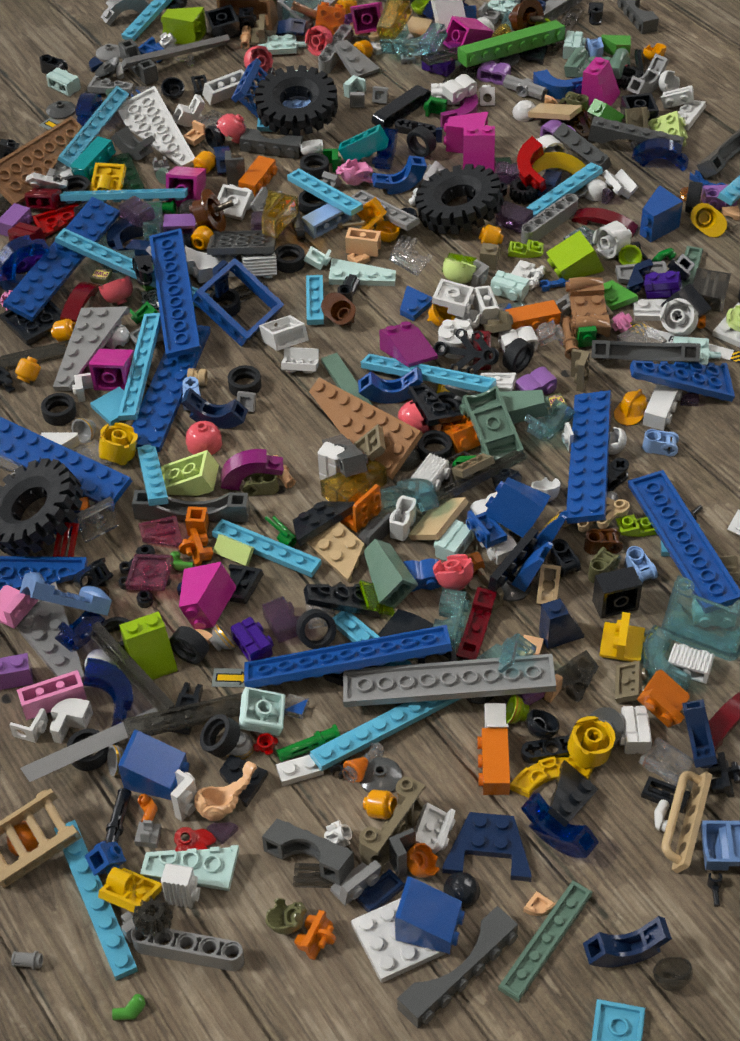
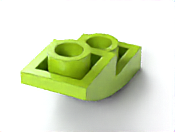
(529, 250)
(635, 527)

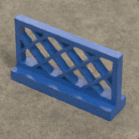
(247, 83)

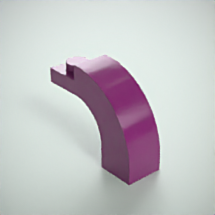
(467, 106)
(248, 463)

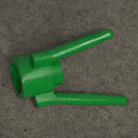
(285, 536)

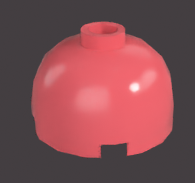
(317, 39)
(262, 54)
(232, 126)
(117, 290)
(410, 414)
(203, 437)
(454, 572)

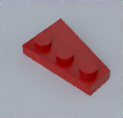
(55, 219)

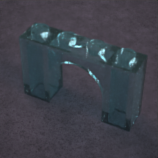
(427, 43)

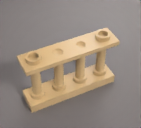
(46, 848)

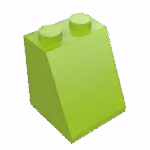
(185, 24)
(574, 258)
(149, 645)

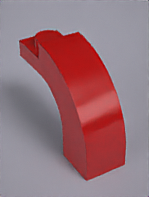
(526, 157)

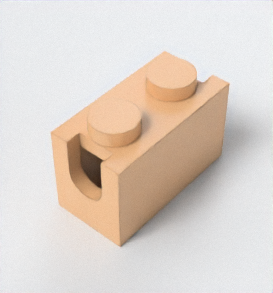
(363, 242)

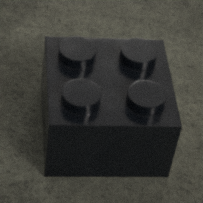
(223, 22)
(640, 100)
(617, 592)

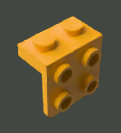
(372, 213)

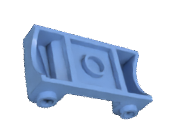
(89, 598)
(720, 844)

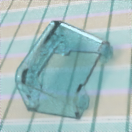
(702, 622)

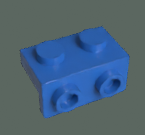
(485, 529)

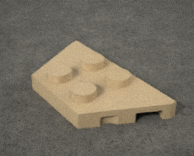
(338, 549)

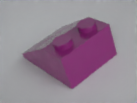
(406, 344)

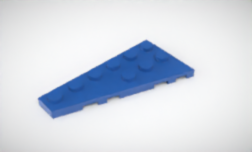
(689, 376)
(51, 568)

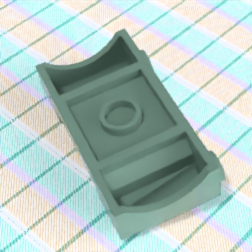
(580, 60)
(491, 423)

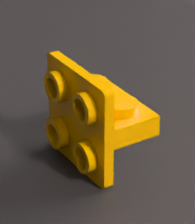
(621, 640)

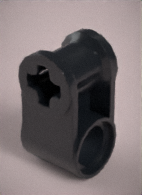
(595, 13)
(49, 63)
(143, 269)
(617, 473)
(563, 556)
(96, 573)

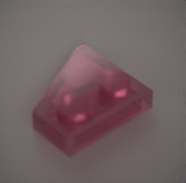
(161, 532)

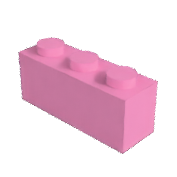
(50, 692)

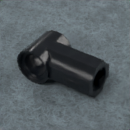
(349, 287)

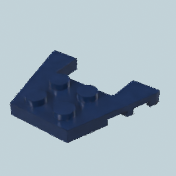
(491, 837)

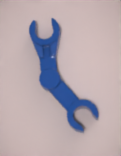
(698, 178)
(546, 285)

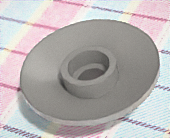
(108, 51)

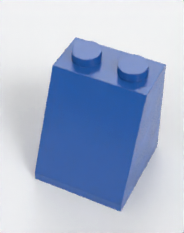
(660, 214)
(516, 506)
(151, 766)
(428, 917)

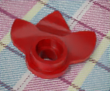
(198, 839)

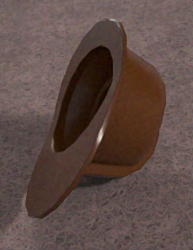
(338, 309)

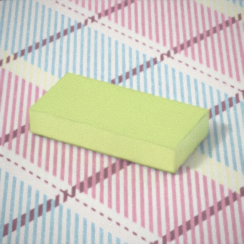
(233, 549)

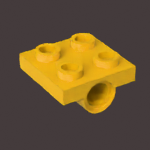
(108, 176)
(128, 888)

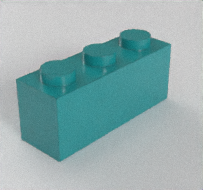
(364, 144)
(97, 152)

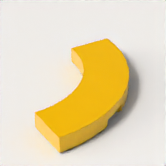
(558, 160)
(545, 770)

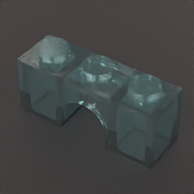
(453, 605)

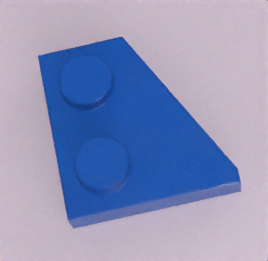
(150, 46)
(414, 303)

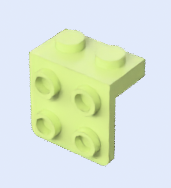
(671, 124)

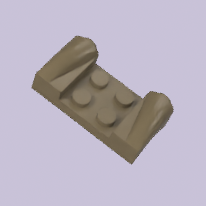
(375, 842)

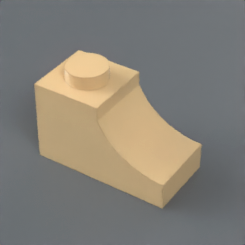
(548, 583)

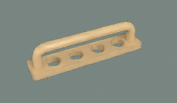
(692, 820)

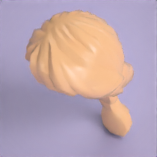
(217, 802)

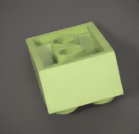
(191, 475)

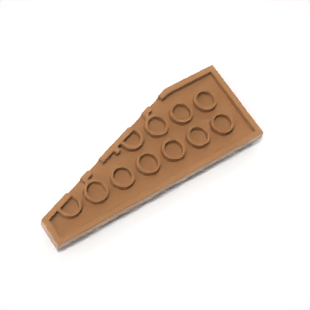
(34, 157)
(356, 418)

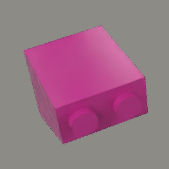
(366, 17)
(465, 31)
(600, 82)
(454, 129)
(479, 146)
(189, 178)
(110, 368)
(205, 594)

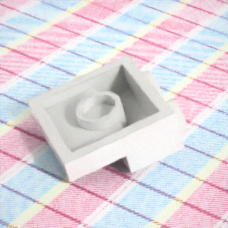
(241, 198)
(454, 296)

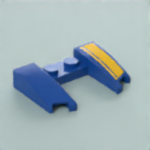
(533, 563)

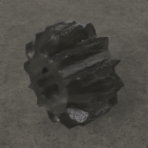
(152, 917)

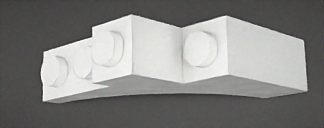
(201, 264)

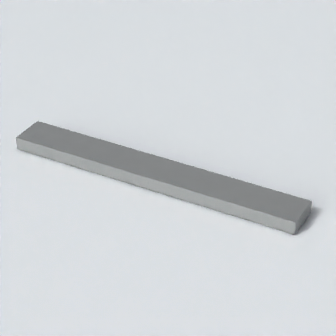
(176, 51)

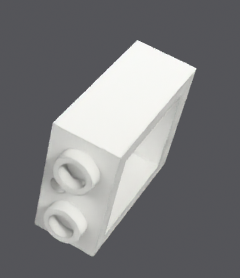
(286, 333)

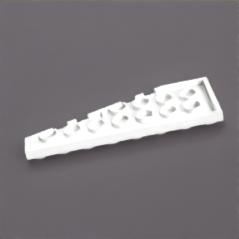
(149, 116)

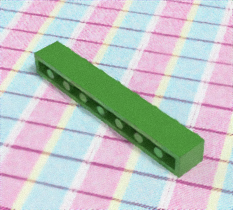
(511, 43)

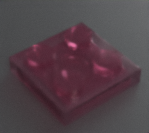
(149, 572)

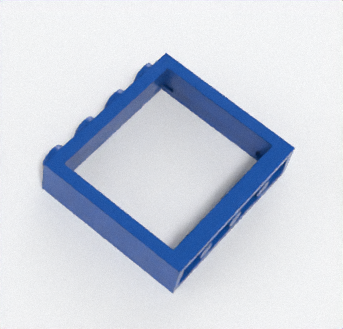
(221, 317)

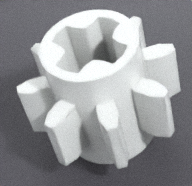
(167, 40)
(338, 833)

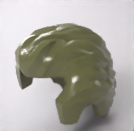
(285, 918)

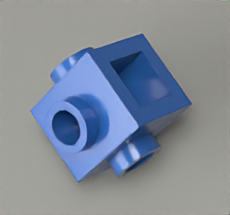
(105, 857)

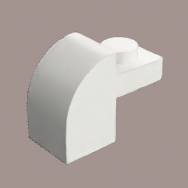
(186, 114)
(69, 713)

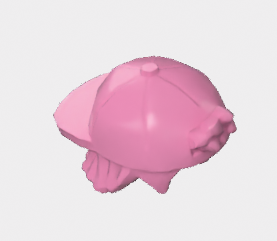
(355, 172)

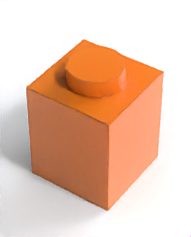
(197, 518)

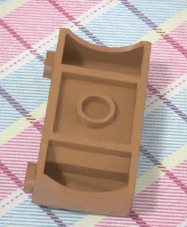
(588, 304)

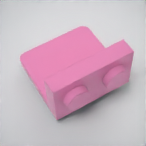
(14, 606)

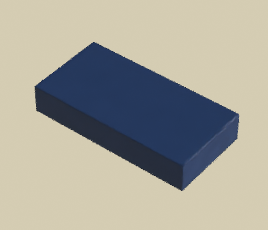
(381, 892)

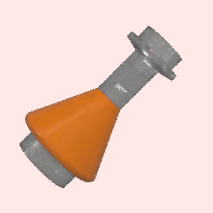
(355, 769)

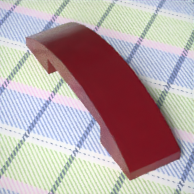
(603, 217)
(78, 299)
(476, 624)
(725, 720)

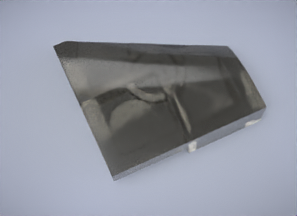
(577, 675)

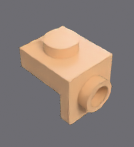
(195, 135)

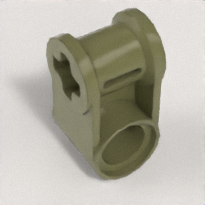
(576, 99)
(261, 483)
(602, 562)

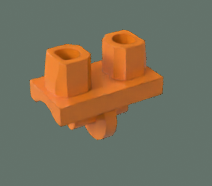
(194, 547)
(318, 936)

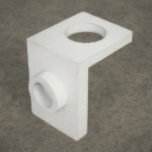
(487, 89)
(568, 436)
(495, 715)
(37, 727)

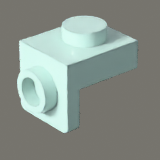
(354, 84)
(317, 258)

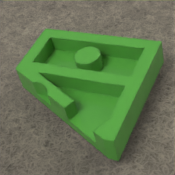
(617, 295)

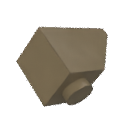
(490, 255)

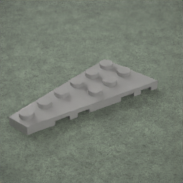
(89, 335)
(40, 629)

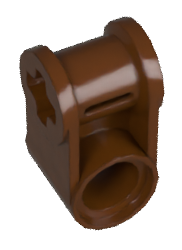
(599, 538)

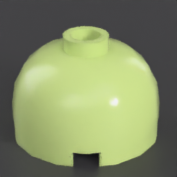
(458, 271)

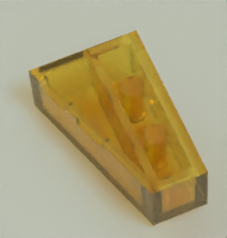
(394, 18)
(278, 212)
(353, 487)

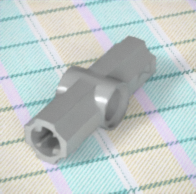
(525, 87)

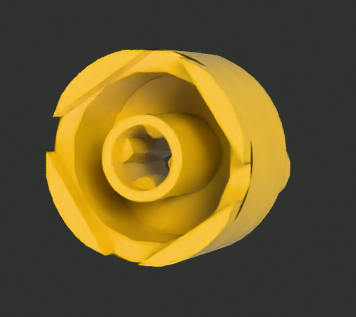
(117, 443)
(591, 742)

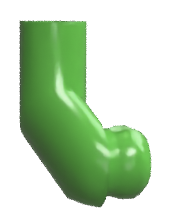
(178, 563)
(131, 1010)

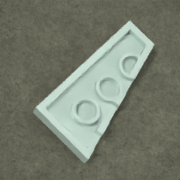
(367, 274)
(211, 866)

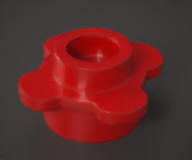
(265, 738)

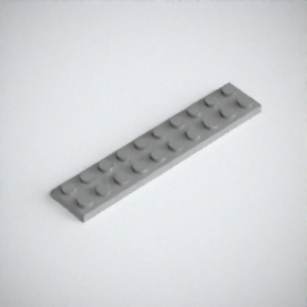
(447, 680)

